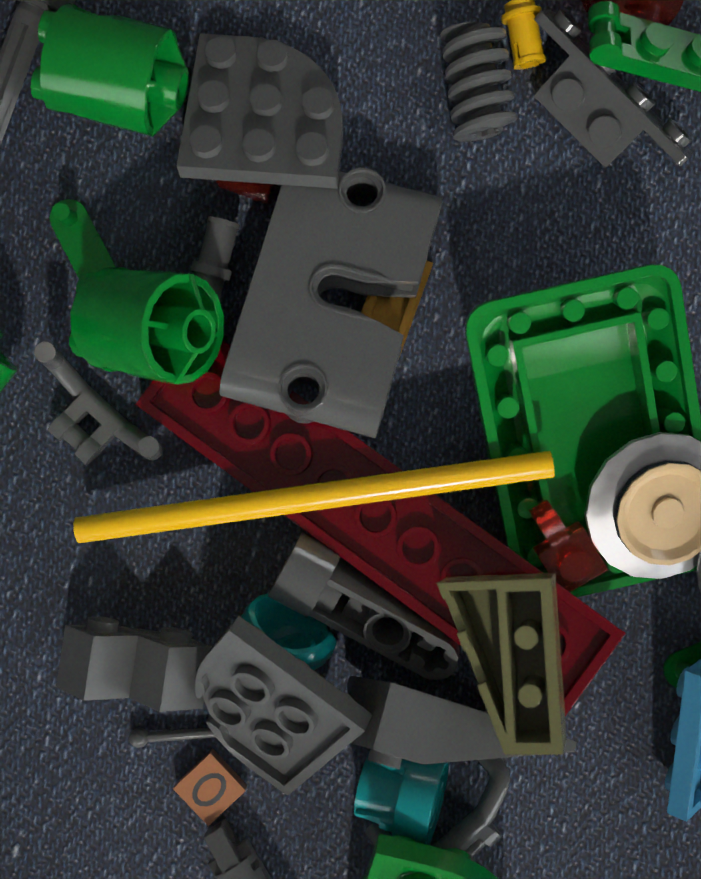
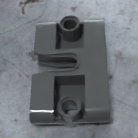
(299, 339)

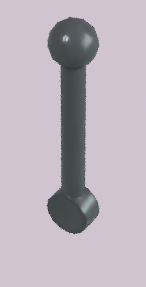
(140, 737)

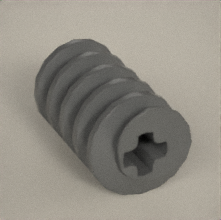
(476, 80)

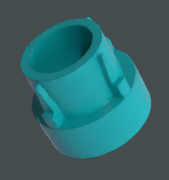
(402, 799)

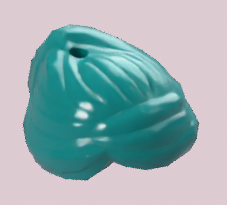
(300, 636)

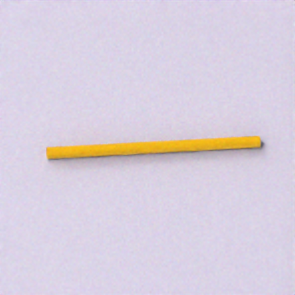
(314, 497)

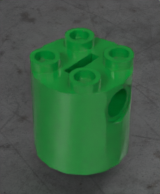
(109, 69)
(147, 323)

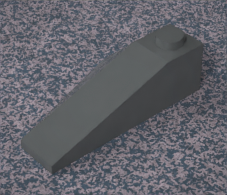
(423, 726)

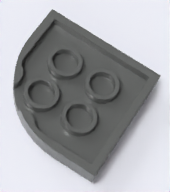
(260, 115)
(274, 707)

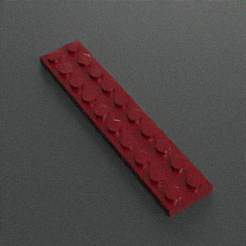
(395, 542)

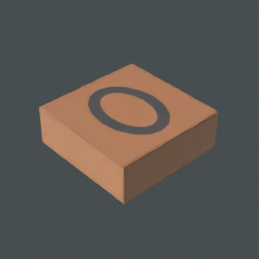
(210, 787)

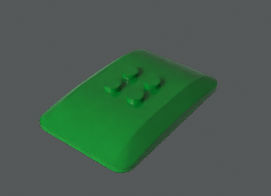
(580, 377)

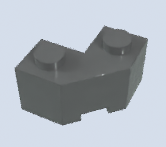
(131, 663)

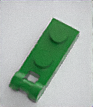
(644, 47)

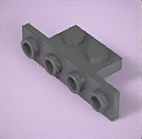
(598, 104)

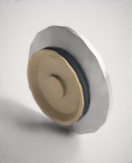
(648, 506)

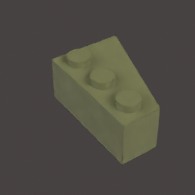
(516, 655)

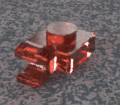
(566, 550)

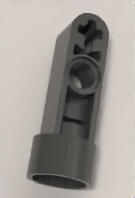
(313, 587)

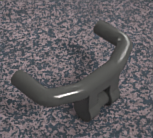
(90, 402)
(476, 828)

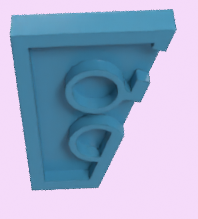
(684, 773)

